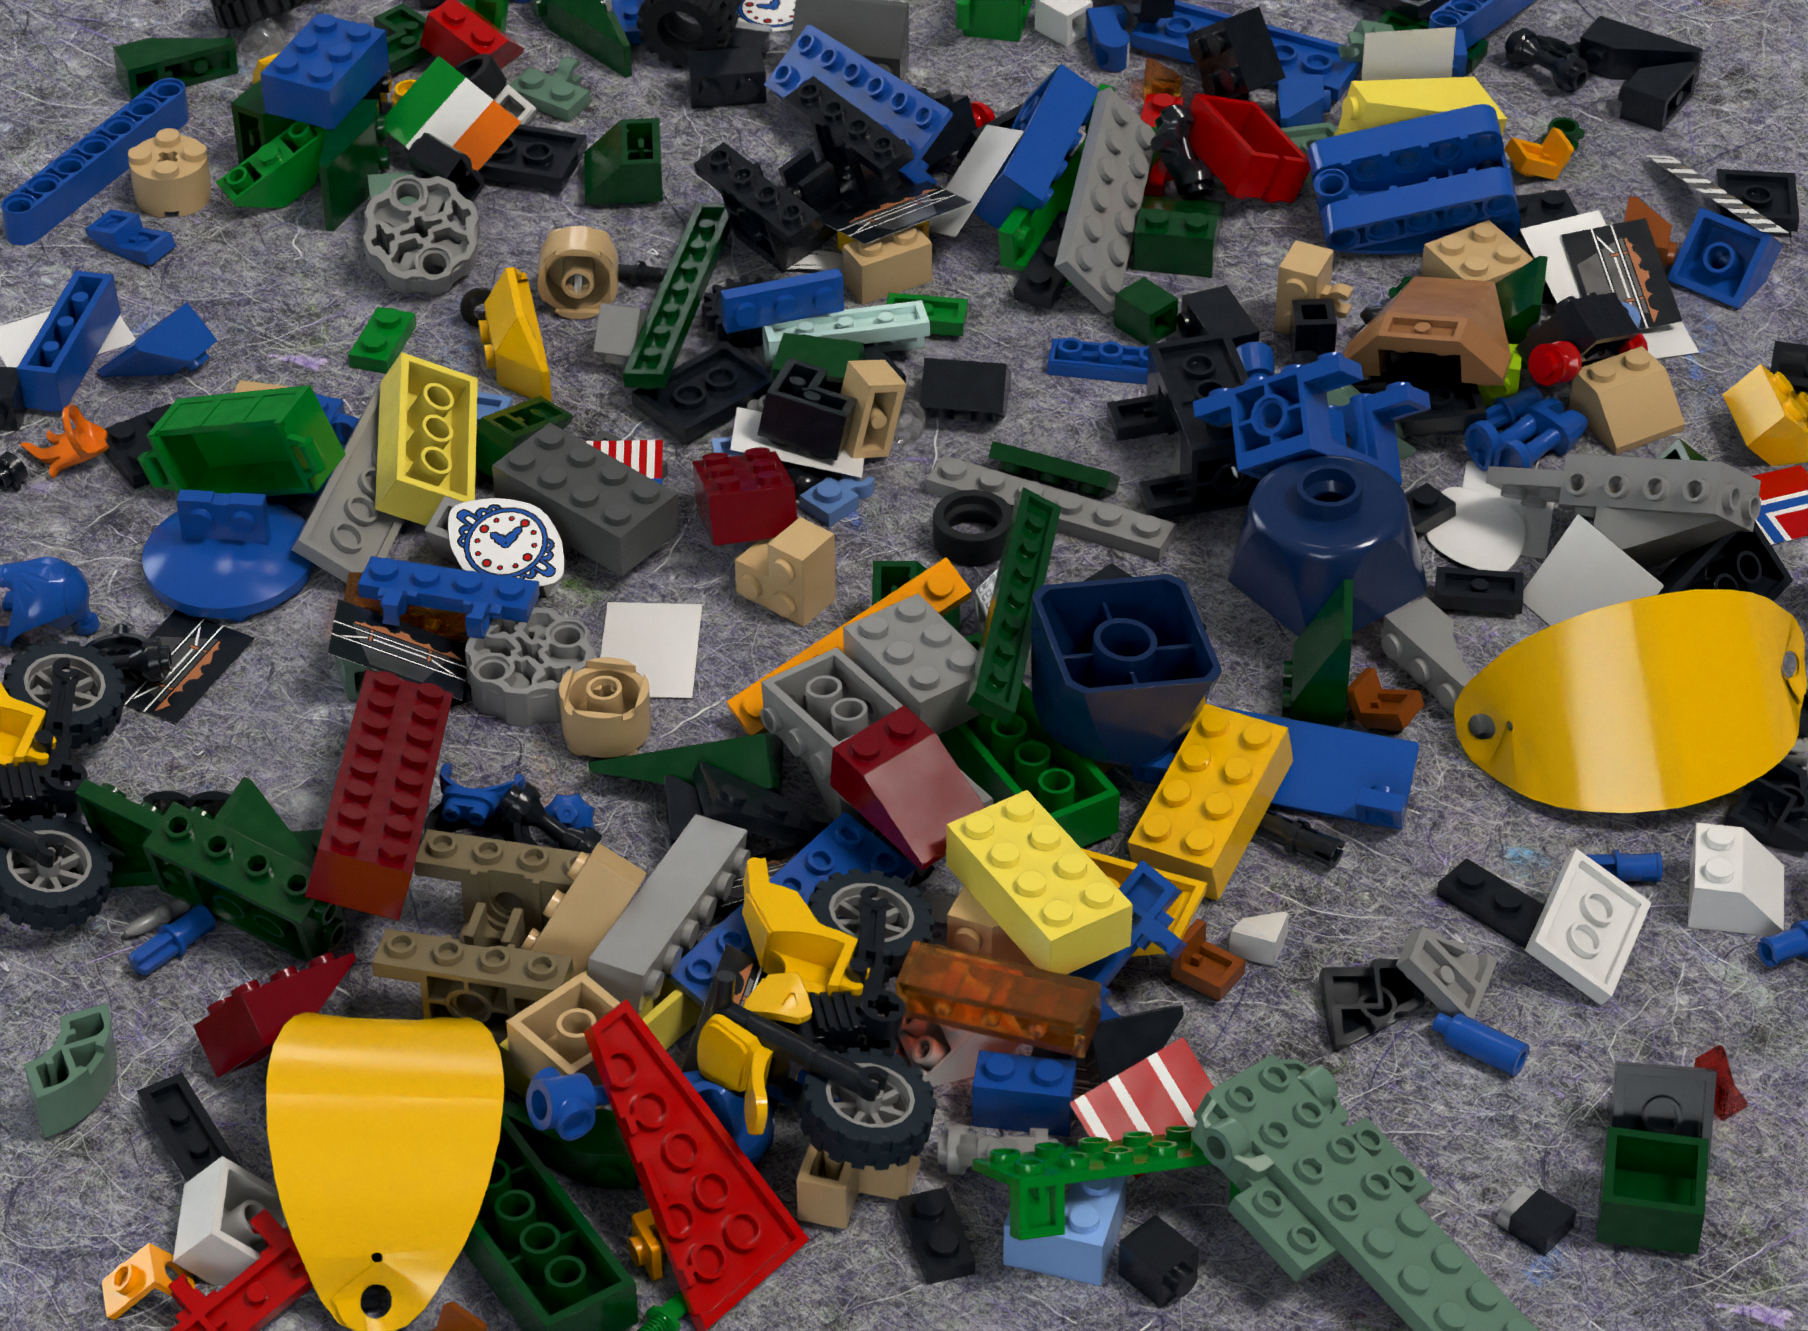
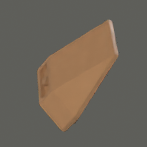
(1439, 319)

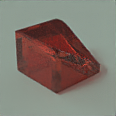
(1727, 1096)

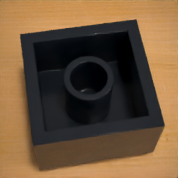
(1235, 55)

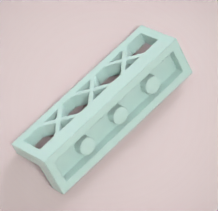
(887, 326)

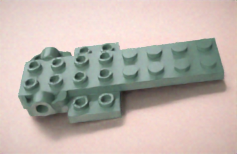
(1341, 1190)

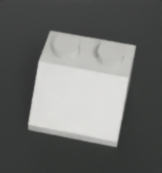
(1734, 883)
(215, 1218)

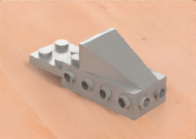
(1642, 504)
(821, 707)

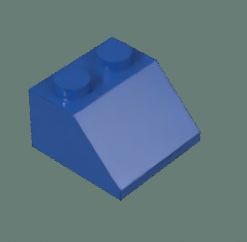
(1724, 259)

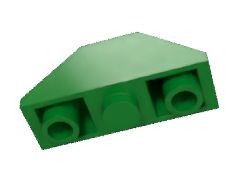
(277, 170)

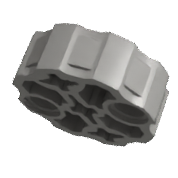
(399, 227)
(521, 665)

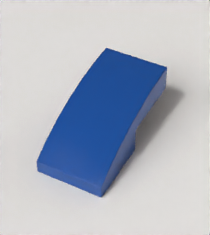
(126, 237)

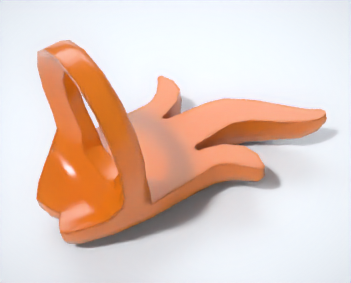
(73, 445)

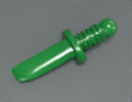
(667, 1316)

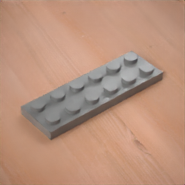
(1106, 200)
(344, 523)

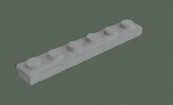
(1078, 516)

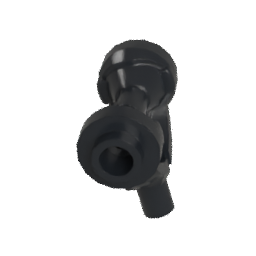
(1554, 54)
(1176, 152)
(135, 653)
(525, 810)

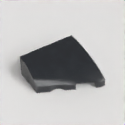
(1775, 808)
(1365, 999)

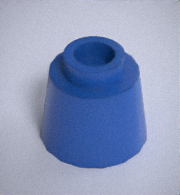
(1257, 359)

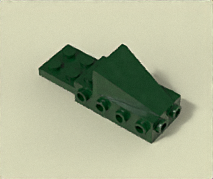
(235, 865)

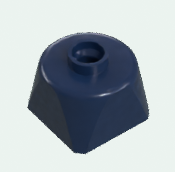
(1323, 525)
(1119, 666)

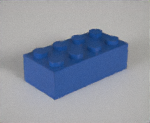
(1050, 130)

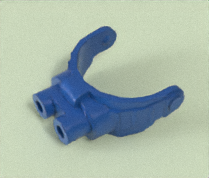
(471, 803)

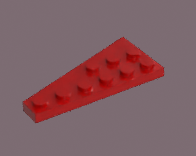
(703, 1191)

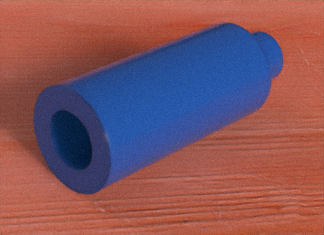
(1482, 1042)

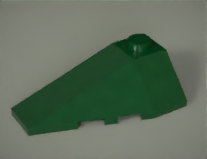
(588, 28)
(750, 757)

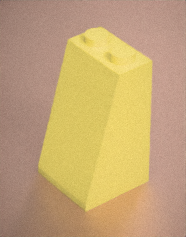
(1396, 100)

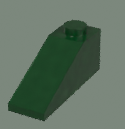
(185, 59)
(510, 427)
(592, 1160)

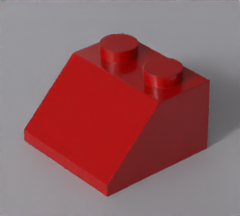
(460, 33)

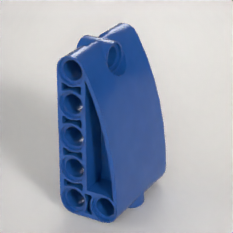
(1413, 182)

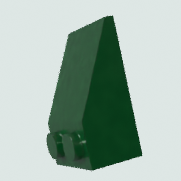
(348, 158)
(1177, 235)
(1321, 663)

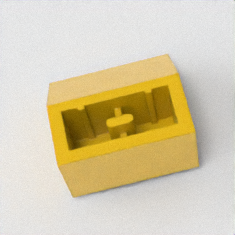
(1770, 416)

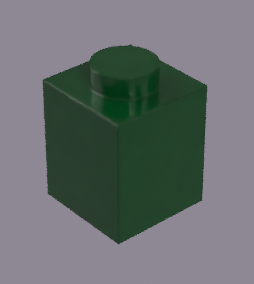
(1146, 311)

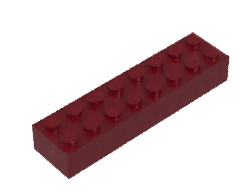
(381, 796)

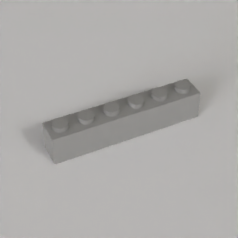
(669, 911)

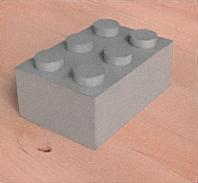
(916, 660)

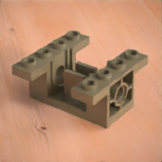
(503, 898)

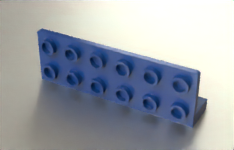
(868, 87)
(1332, 772)
(836, 849)

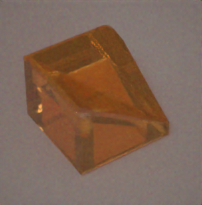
(1161, 79)

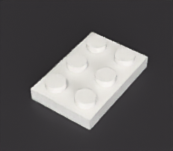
(1588, 927)

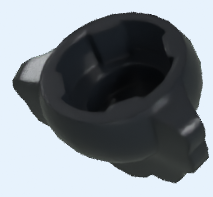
(803, 478)

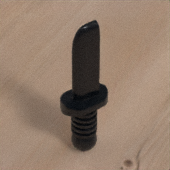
(641, 273)

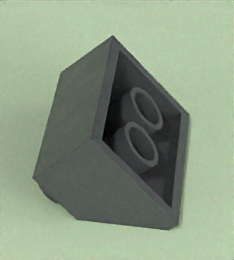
(866, 26)

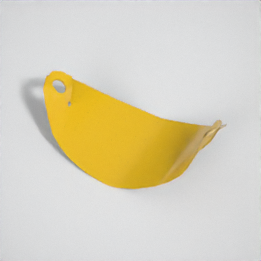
(1641, 703)
(382, 1149)

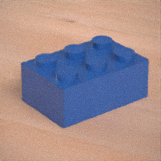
(325, 71)

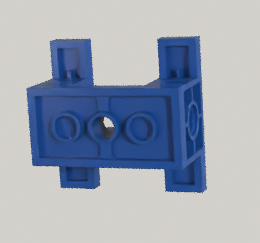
(1307, 421)

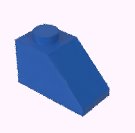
(1301, 100)

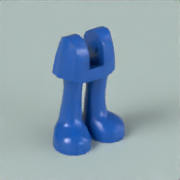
(1541, 422)

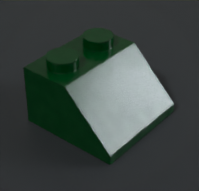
(1521, 299)

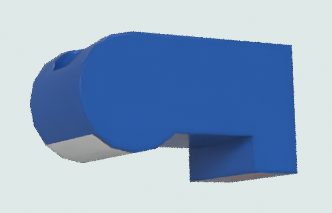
(1108, 37)

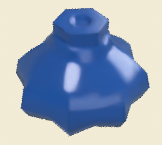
(571, 811)

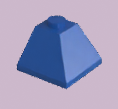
(164, 348)

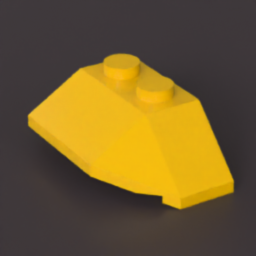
(514, 337)

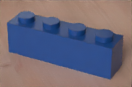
(68, 341)

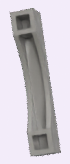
(1424, 646)

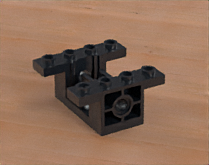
(855, 168)
(1176, 377)

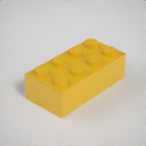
(1213, 797)

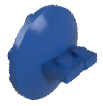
(225, 555)

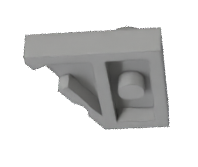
(1446, 971)

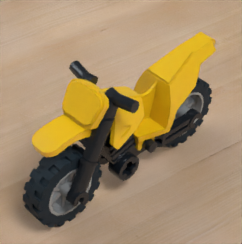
(33, 775)
(823, 1016)

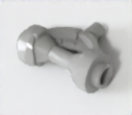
(962, 1147)

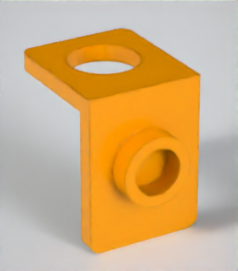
(138, 1278)

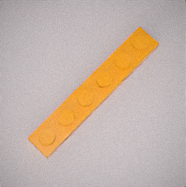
(937, 585)

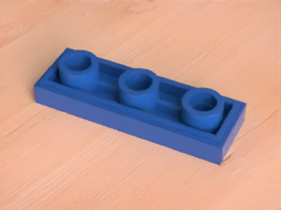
(1098, 361)

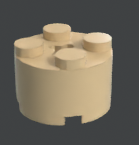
(170, 174)
(578, 271)
(605, 709)

